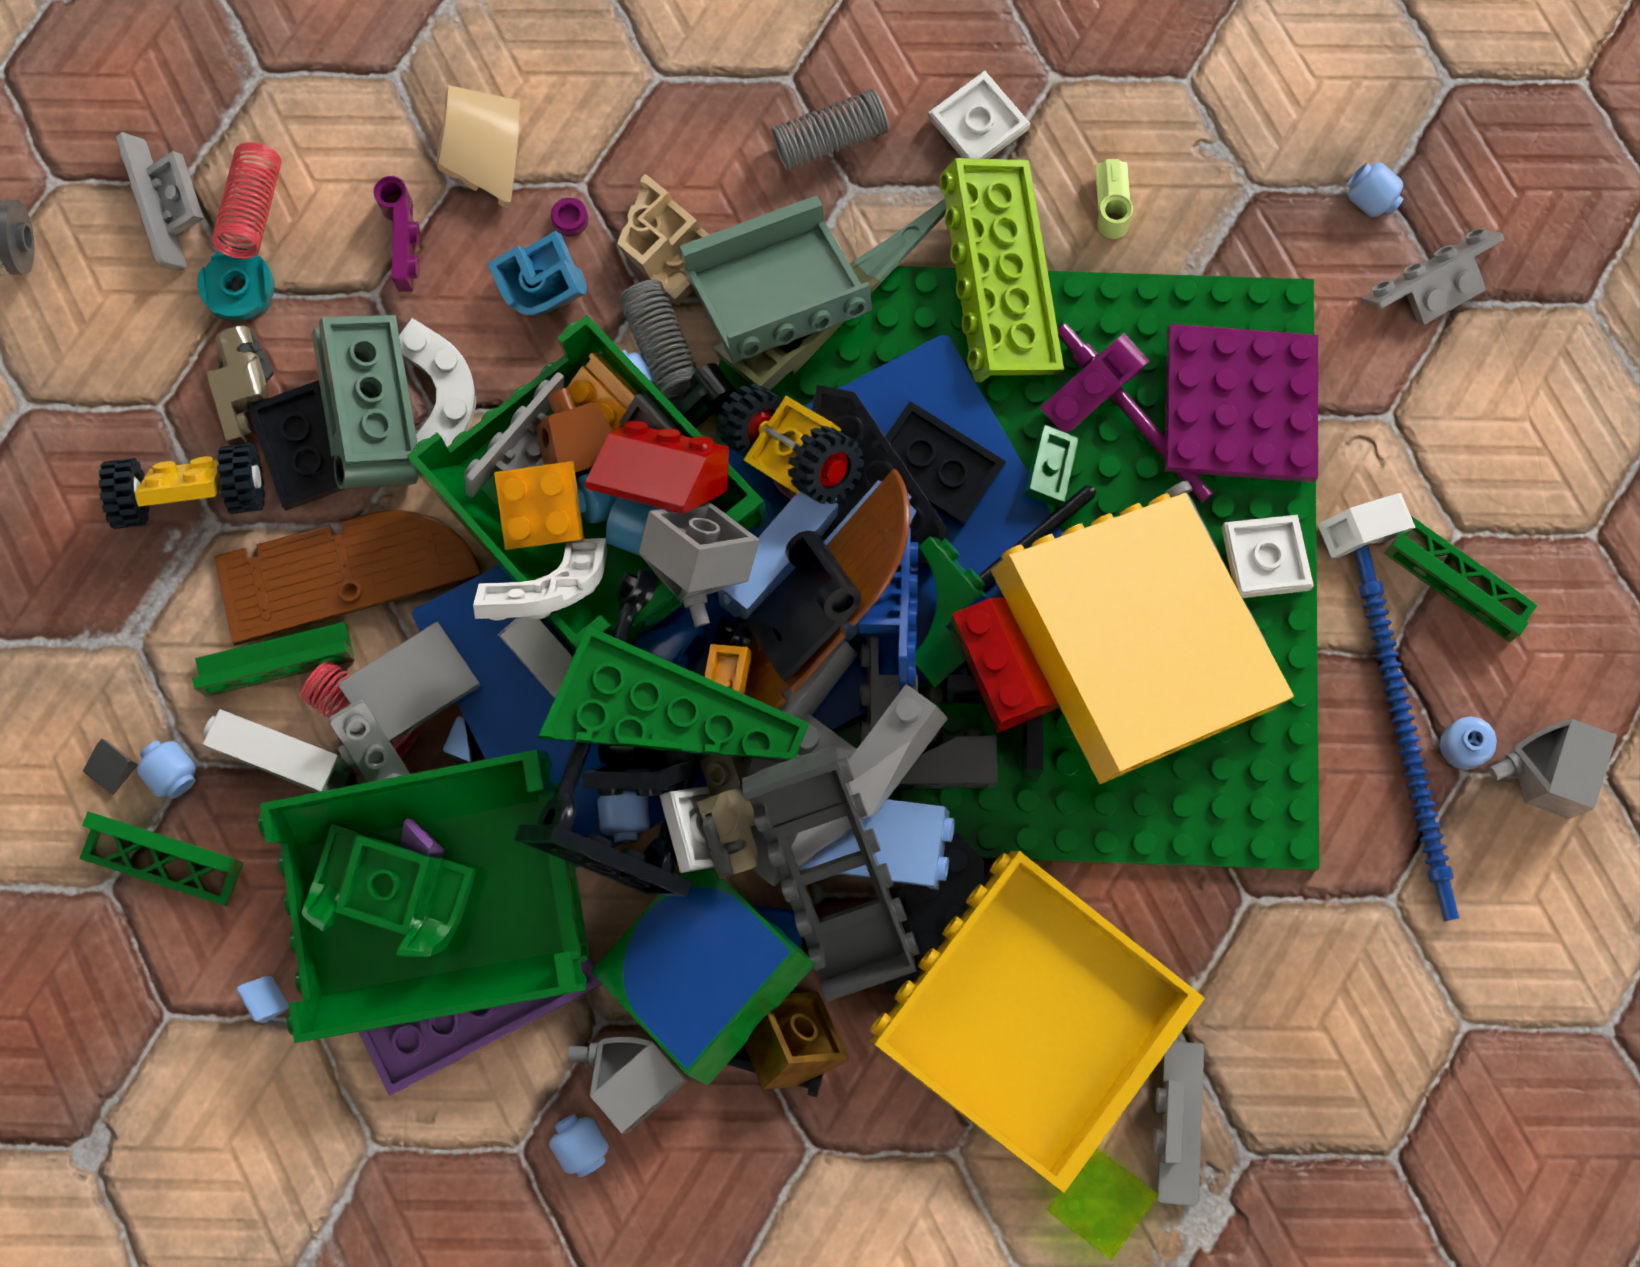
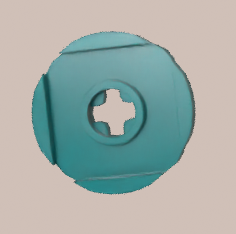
(239, 305)

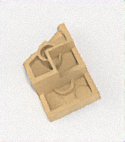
(480, 141)
(654, 236)

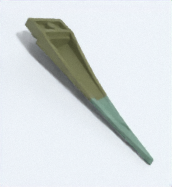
(873, 267)

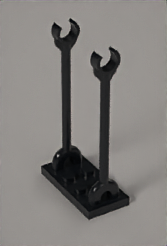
(654, 868)

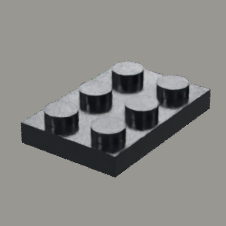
(296, 444)
(944, 462)

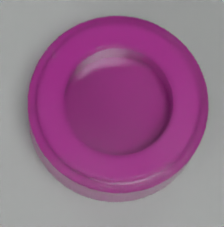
(569, 217)

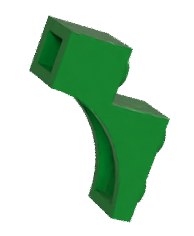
(955, 591)

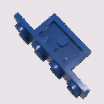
(897, 613)

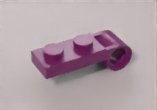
(405, 231)
(1095, 384)

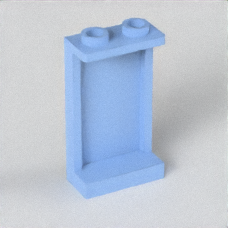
(910, 843)

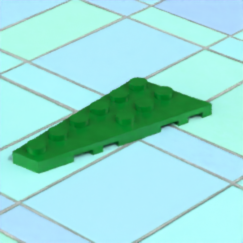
(643, 701)

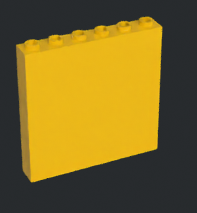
(1140, 634)
(1036, 1019)

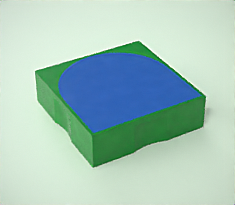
(702, 972)

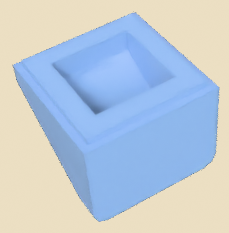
(459, 742)
(263, 999)

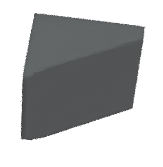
(109, 766)

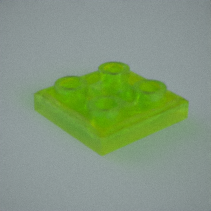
(1103, 1204)

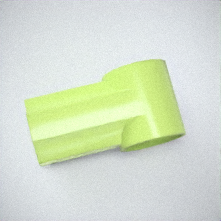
(1113, 197)

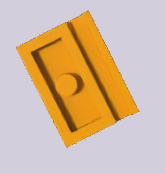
(604, 386)

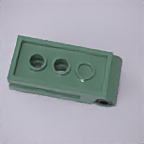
(364, 433)

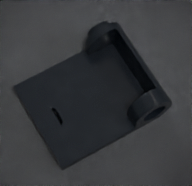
(804, 605)

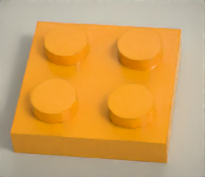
(539, 505)

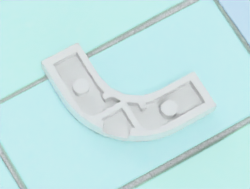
(450, 375)
(536, 599)

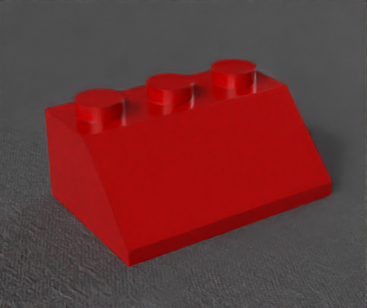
(660, 468)
(1002, 663)

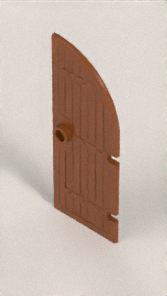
(870, 553)
(331, 575)

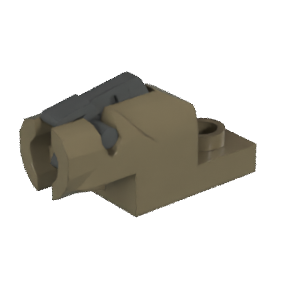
(239, 380)
(727, 816)

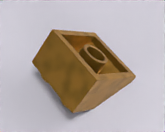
(795, 1042)

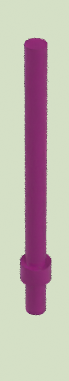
(1083, 356)

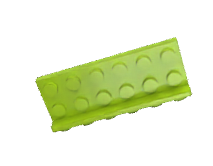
(1000, 268)

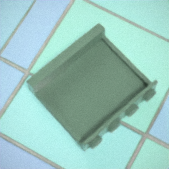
(774, 279)

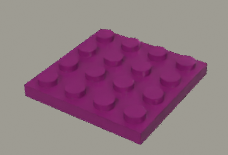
(1241, 403)

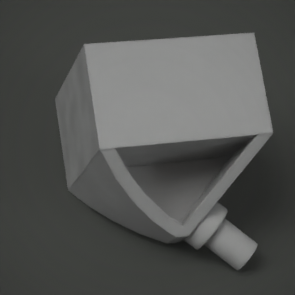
(697, 554)
(1560, 767)
(628, 1078)

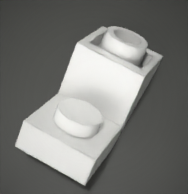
(1366, 524)

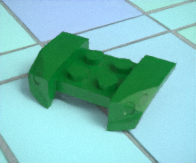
(389, 889)

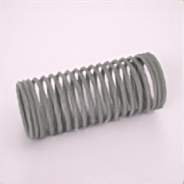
(792, 150)
(646, 302)

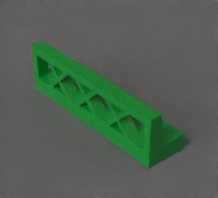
(1455, 585)
(272, 659)
(159, 843)

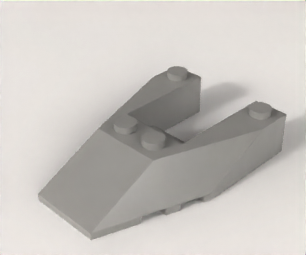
(875, 764)

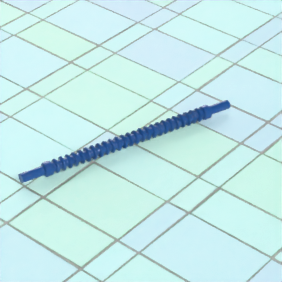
(1439, 872)

